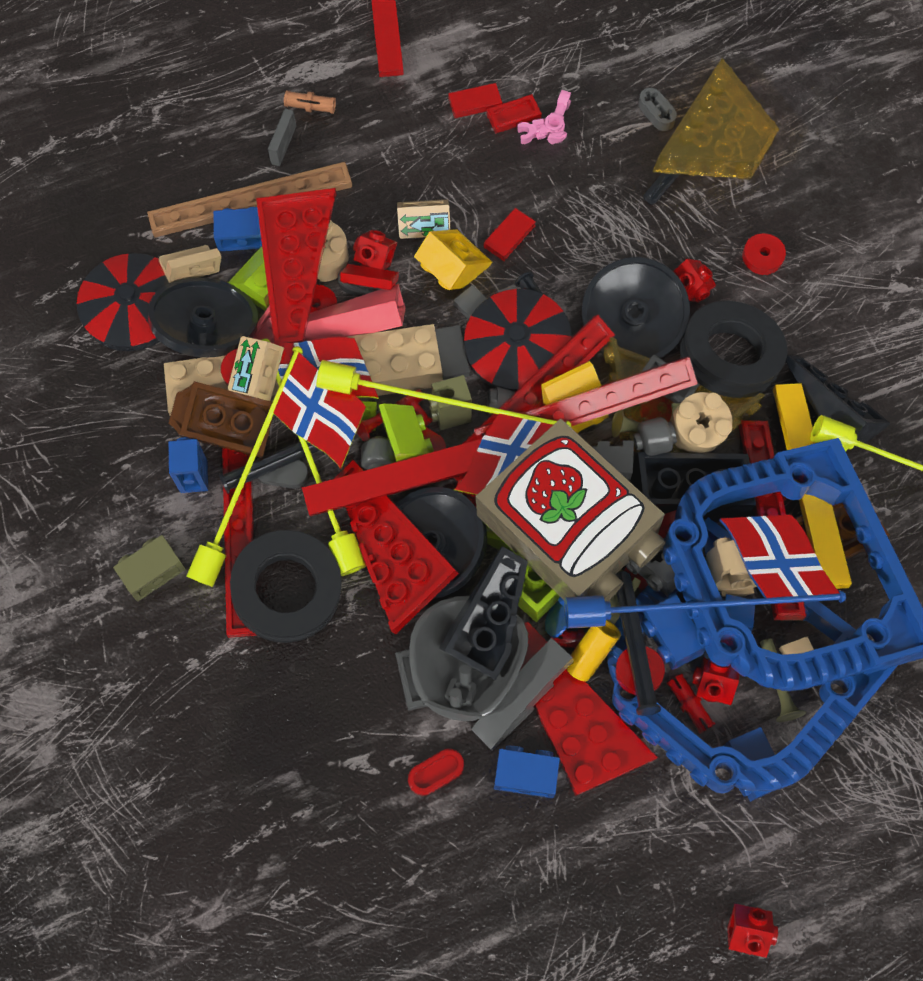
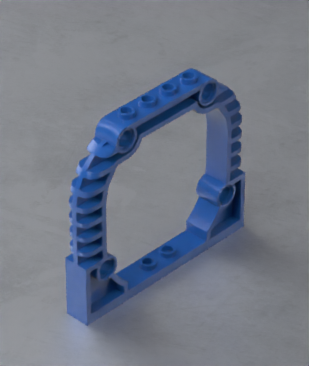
(828, 475)
(767, 773)

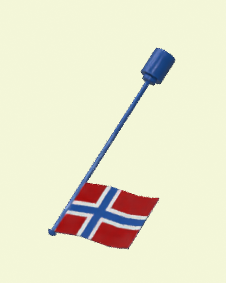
(774, 555)

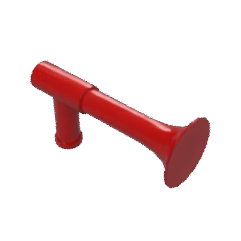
(366, 426)

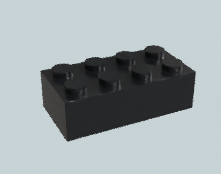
(669, 475)

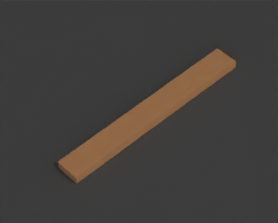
(200, 211)

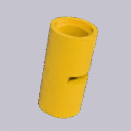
(593, 650)

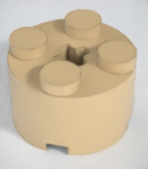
(334, 255)
(708, 410)
(729, 569)

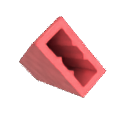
(358, 316)

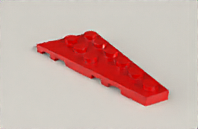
(293, 247)
(397, 556)
(584, 730)

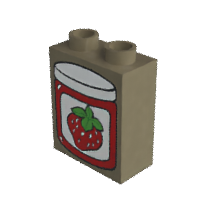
(571, 515)

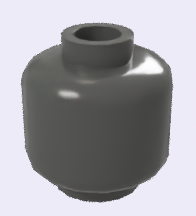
(655, 436)
(376, 453)

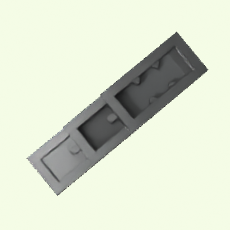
(528, 688)

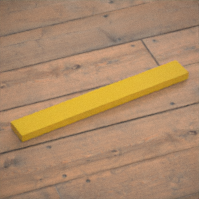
(816, 513)

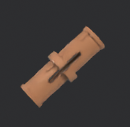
(293, 99)

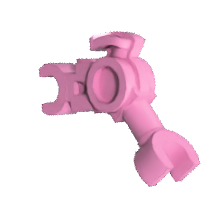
(551, 126)

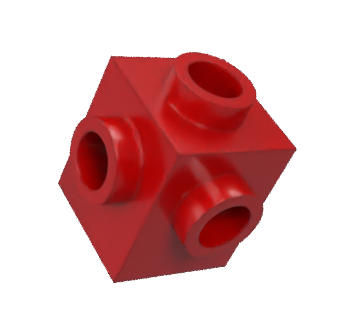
(374, 250)
(696, 279)
(715, 682)
(751, 930)

